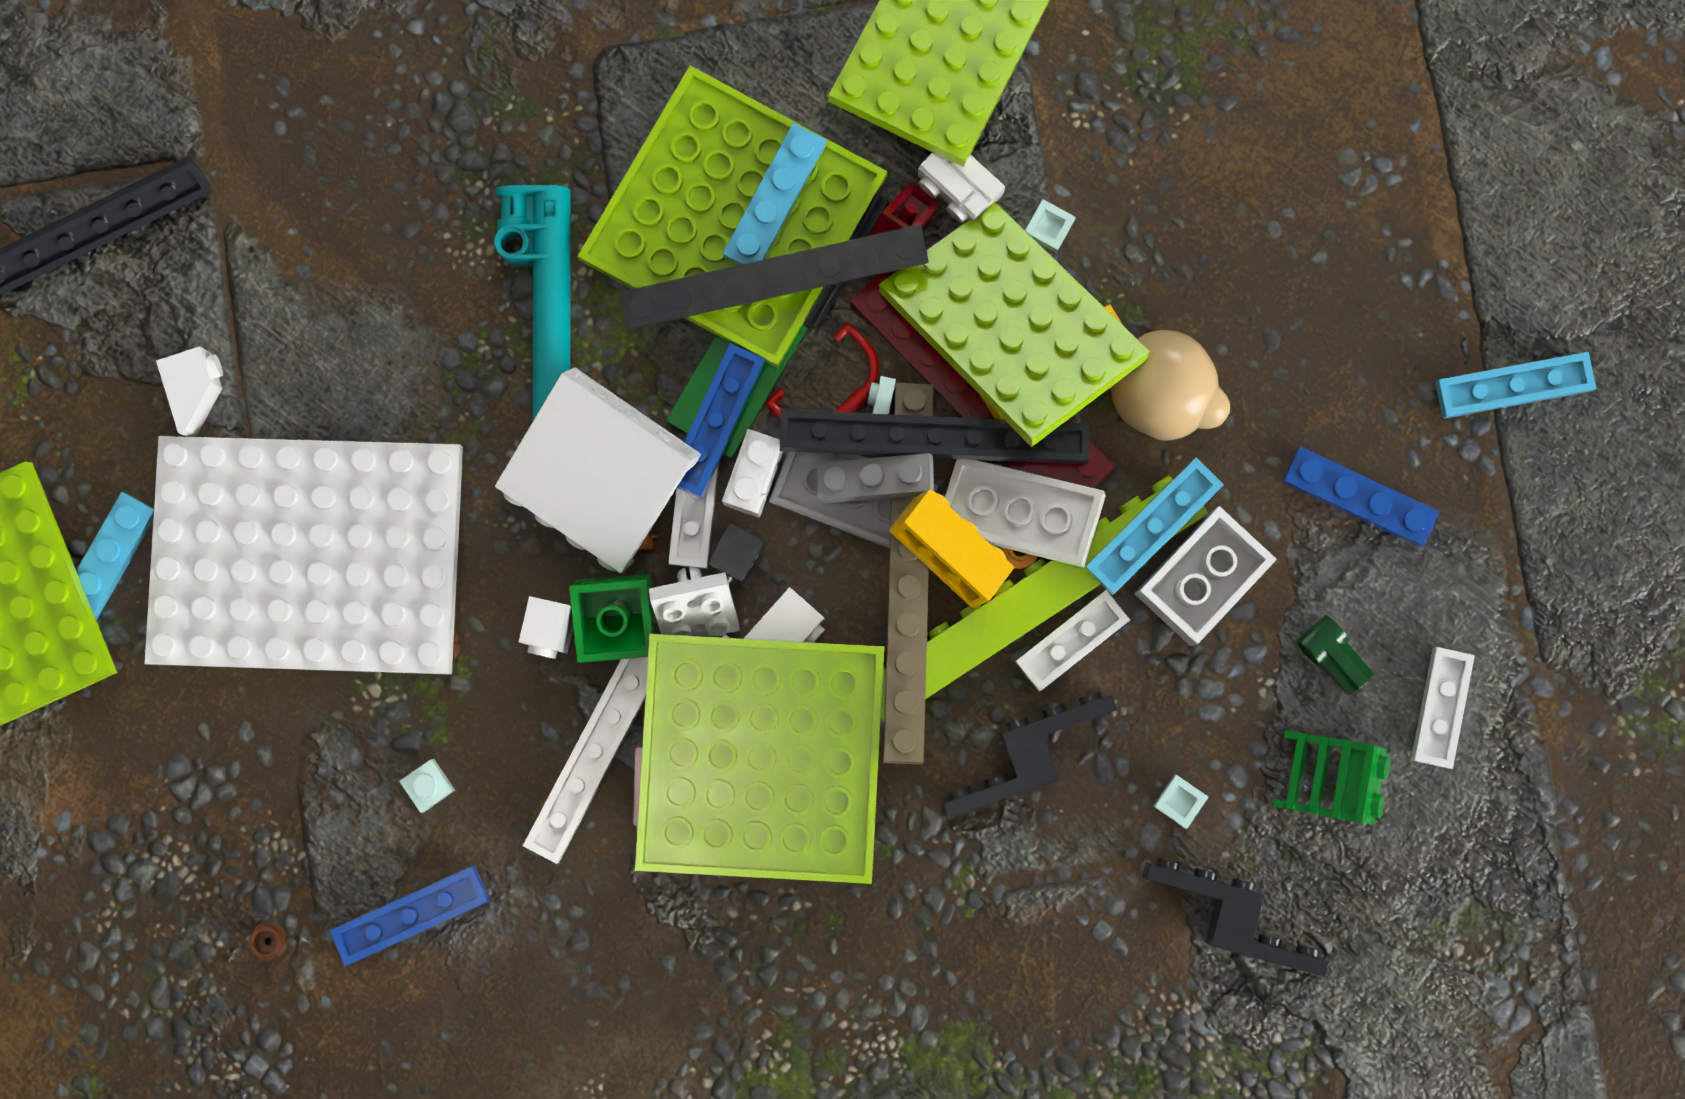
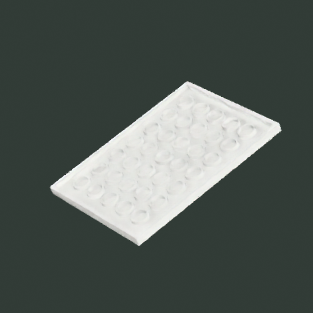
(304, 555)

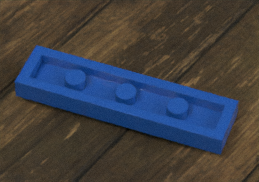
(720, 415)
(1360, 497)
(409, 915)

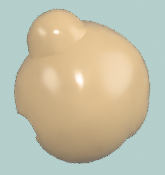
(1171, 389)

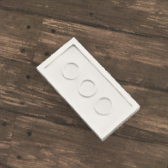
(1026, 510)

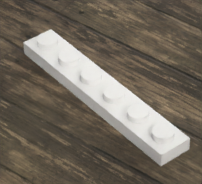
(589, 760)

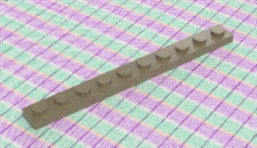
(906, 620)

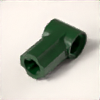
(1328, 646)

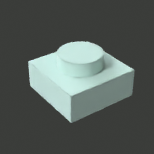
(1050, 225)
(881, 395)
(427, 785)
(1180, 801)

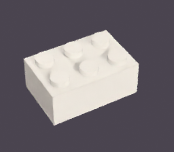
(1205, 576)

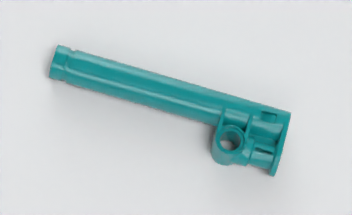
(543, 221)

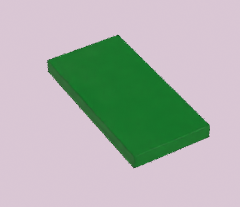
(697, 387)

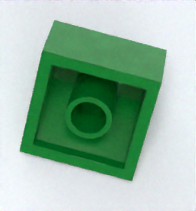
(612, 617)

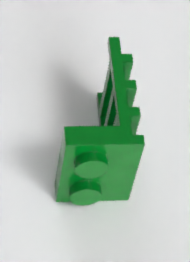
(1358, 779)

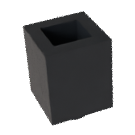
(736, 554)

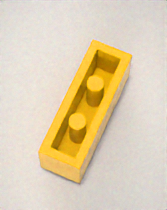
(952, 548)

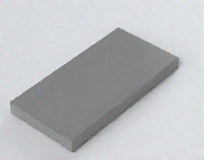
(798, 492)

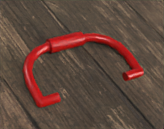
(860, 396)

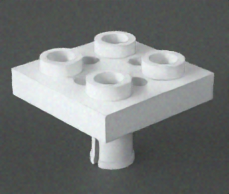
(695, 605)

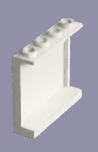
(595, 469)

